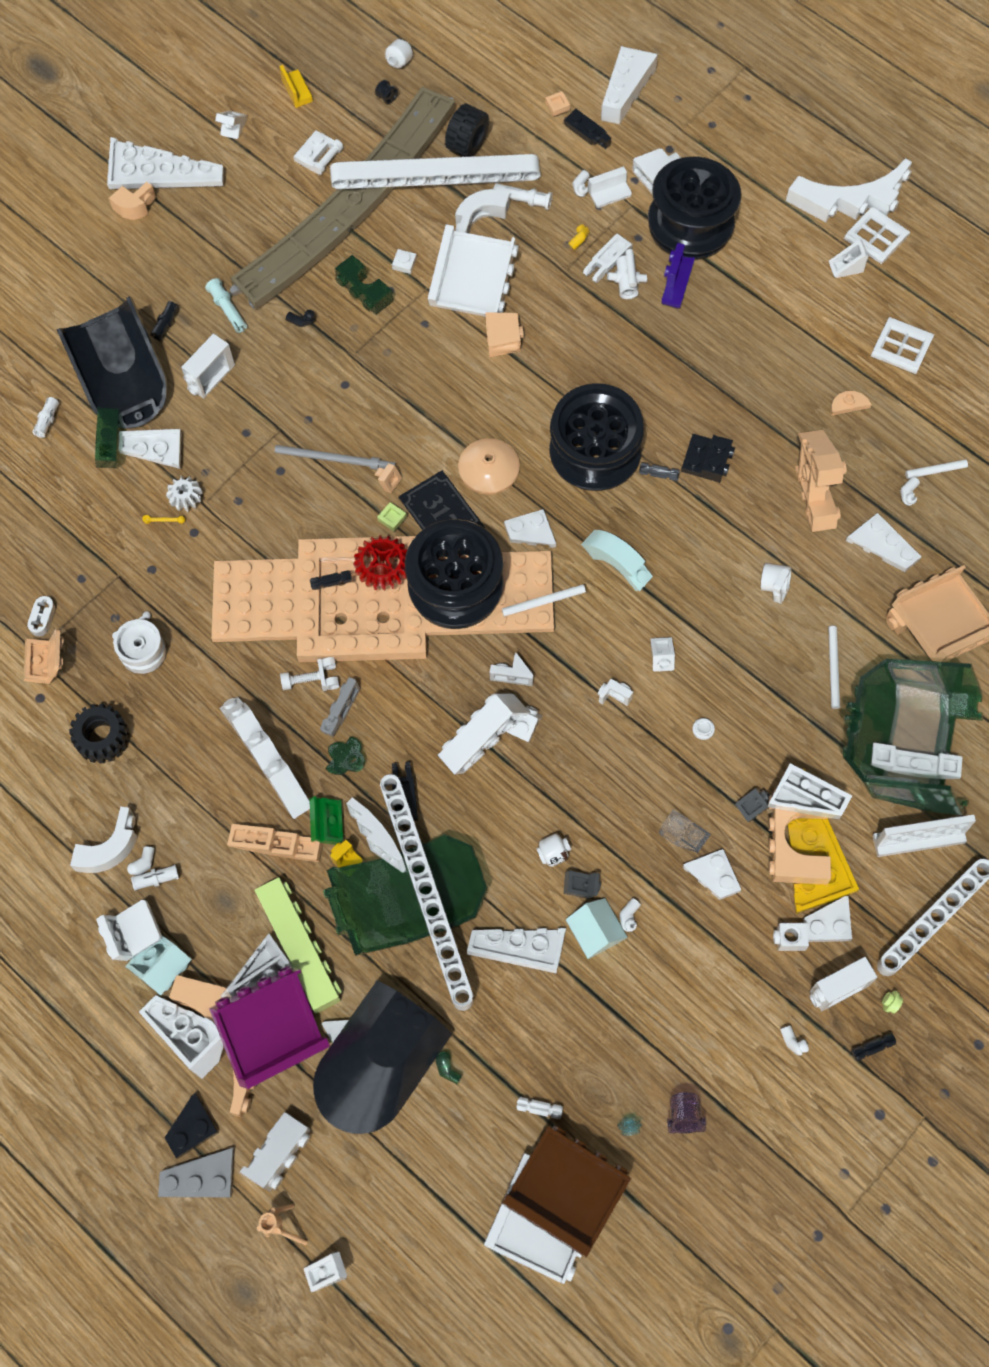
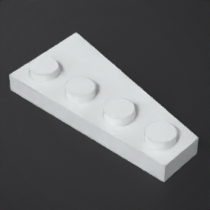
(531, 949)

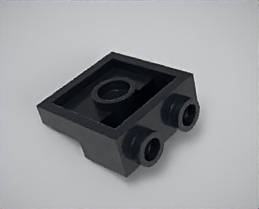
(708, 457)

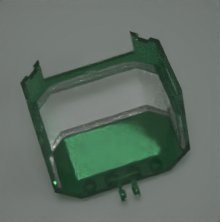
(916, 711)

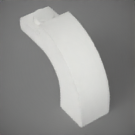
(479, 205)
(110, 853)

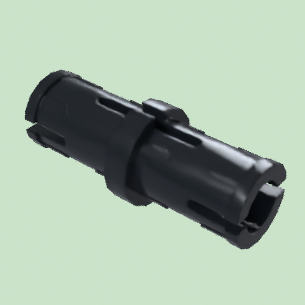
(164, 320)

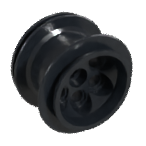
(694, 206)
(614, 419)
(458, 606)

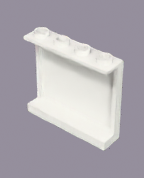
(472, 273)
(529, 1244)

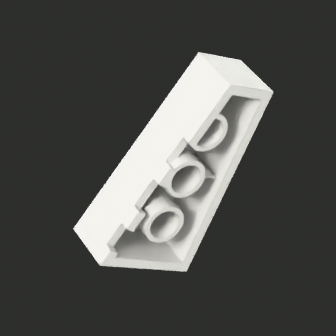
(482, 731)

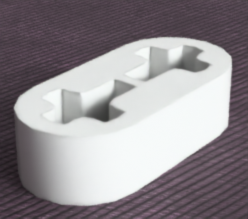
(46, 617)

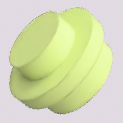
(892, 1002)

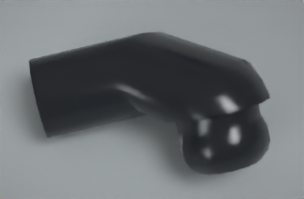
(301, 321)

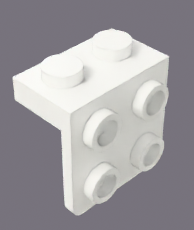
(129, 931)

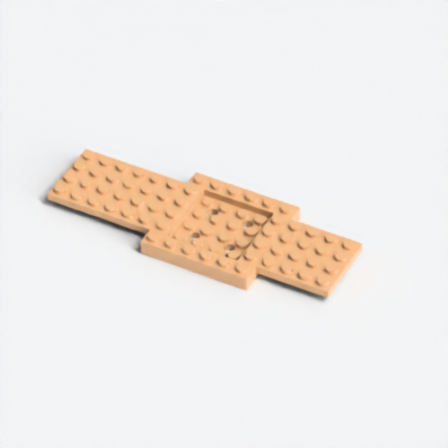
(277, 603)

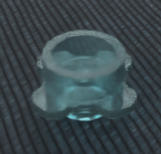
(629, 1126)

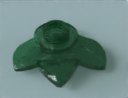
(343, 755)

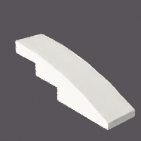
(377, 836)

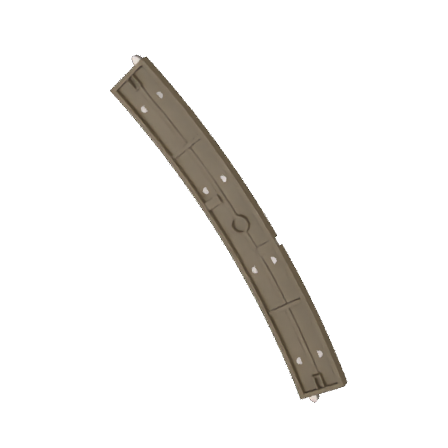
(344, 208)

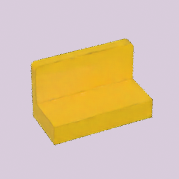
(296, 87)

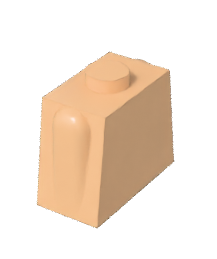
(503, 333)

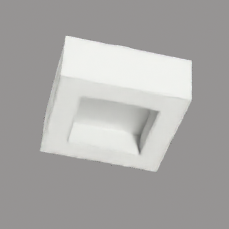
(404, 261)

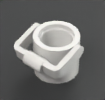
(776, 580)

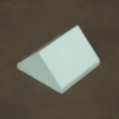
(596, 927)

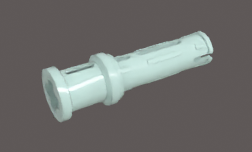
(222, 299)

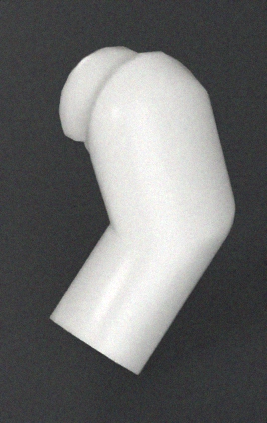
(791, 1041)

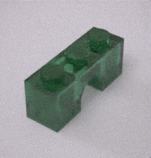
(373, 296)

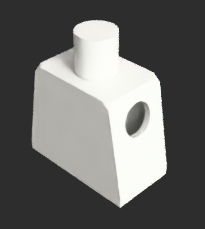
(649, 164)

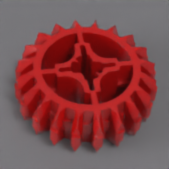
(383, 551)

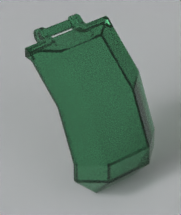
(380, 903)

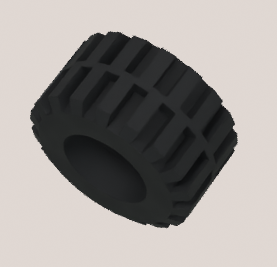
(466, 130)
(93, 718)

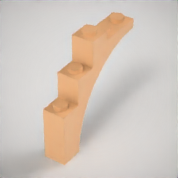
(200, 998)

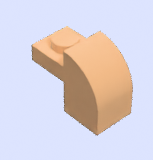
(132, 205)

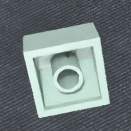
(159, 965)

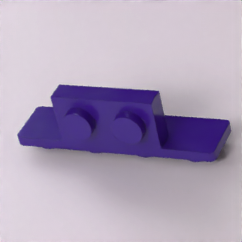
(677, 277)

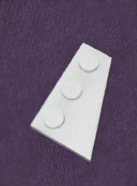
(153, 445)
(885, 542)

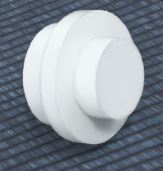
(703, 729)

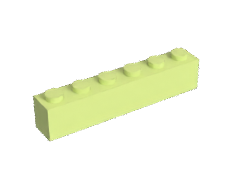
(297, 944)

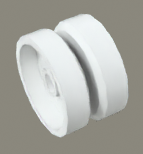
(139, 646)

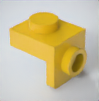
(344, 855)

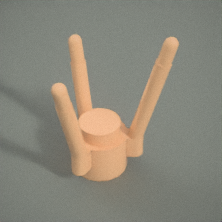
(272, 1223)

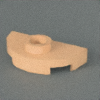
(849, 402)

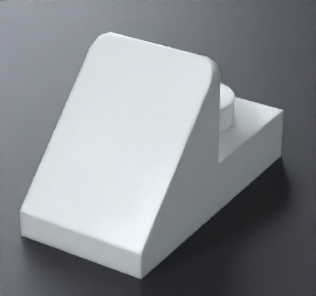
(232, 123)
(517, 674)
(325, 1272)

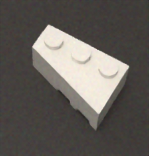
(808, 795)
(263, 962)
(277, 1152)

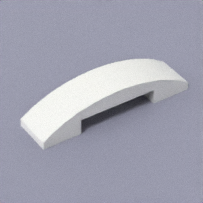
(916, 764)

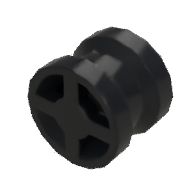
(386, 91)

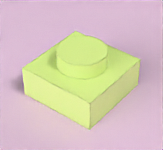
(392, 516)

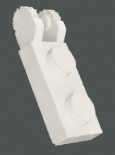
(607, 257)

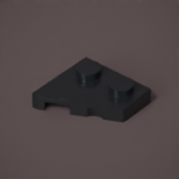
(190, 1128)

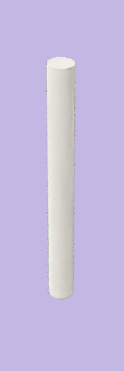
(543, 600)
(834, 667)

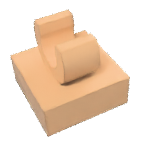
(388, 477)

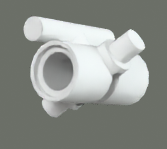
(627, 276)

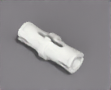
(45, 417)
(154, 877)

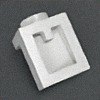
(662, 654)

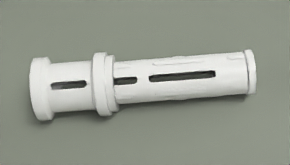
(531, 196)

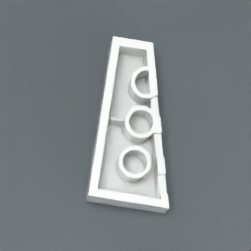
(627, 80)

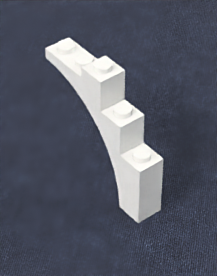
(826, 200)
(266, 756)

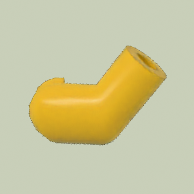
(583, 233)

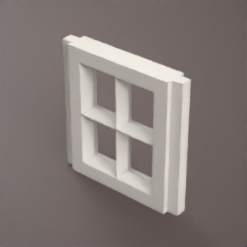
(886, 223)
(896, 359)

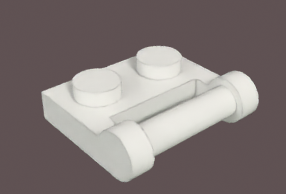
(314, 149)

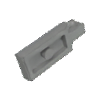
(341, 707)

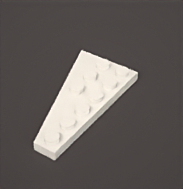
(135, 165)

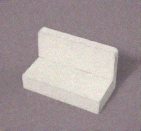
(609, 187)

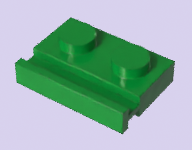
(326, 820)

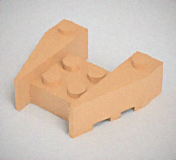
(817, 469)

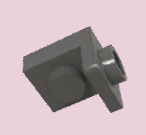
(753, 804)

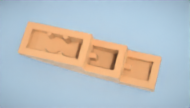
(274, 842)

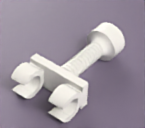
(327, 684)

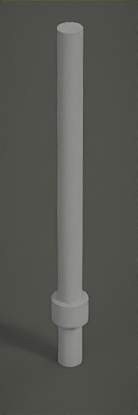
(373, 463)

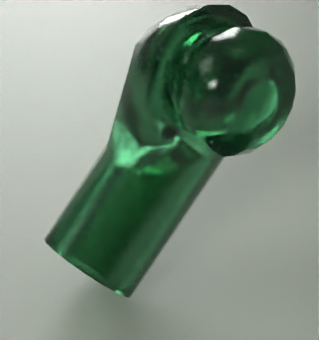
(445, 1070)

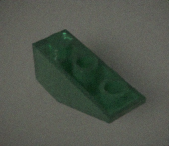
(106, 438)

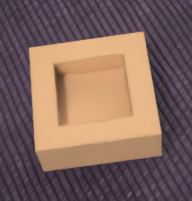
(557, 103)
(895, 622)

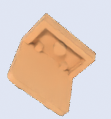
(43, 659)

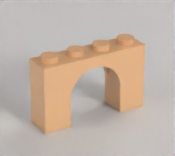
(789, 865)

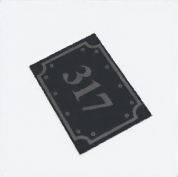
(437, 501)

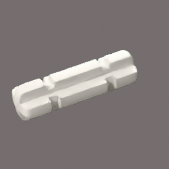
(539, 1108)

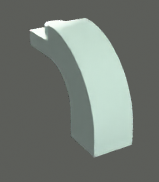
(613, 550)

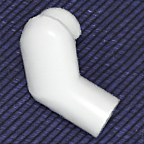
(578, 183)
(907, 491)
(142, 864)
(627, 915)

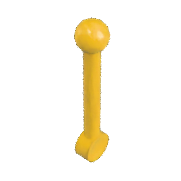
(147, 519)

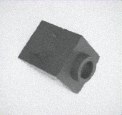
(581, 884)

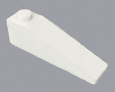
(187, 1034)

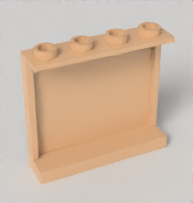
(944, 615)

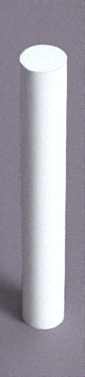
(936, 469)

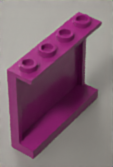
(267, 1027)

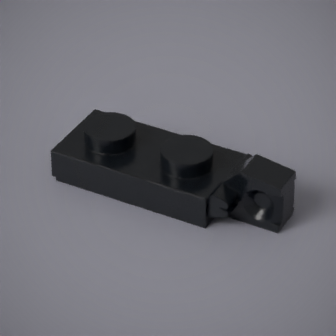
(587, 129)

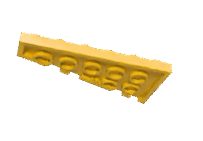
(817, 838)

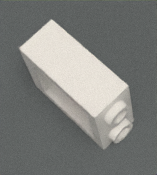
(208, 366)
(842, 984)

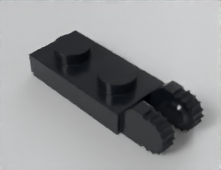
(409, 789)

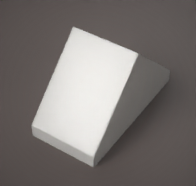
(850, 260)

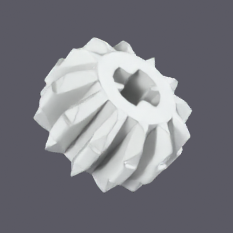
(184, 493)

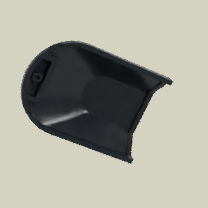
(118, 365)
(376, 1061)

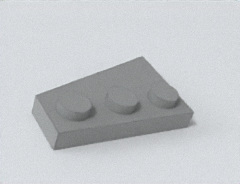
(200, 1178)

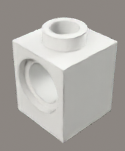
(800, 931)

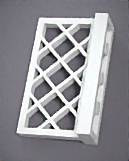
(922, 836)

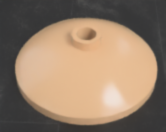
(489, 476)

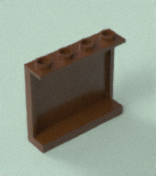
(567, 1190)

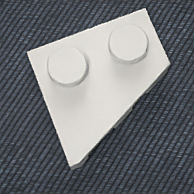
(715, 874)
(830, 922)

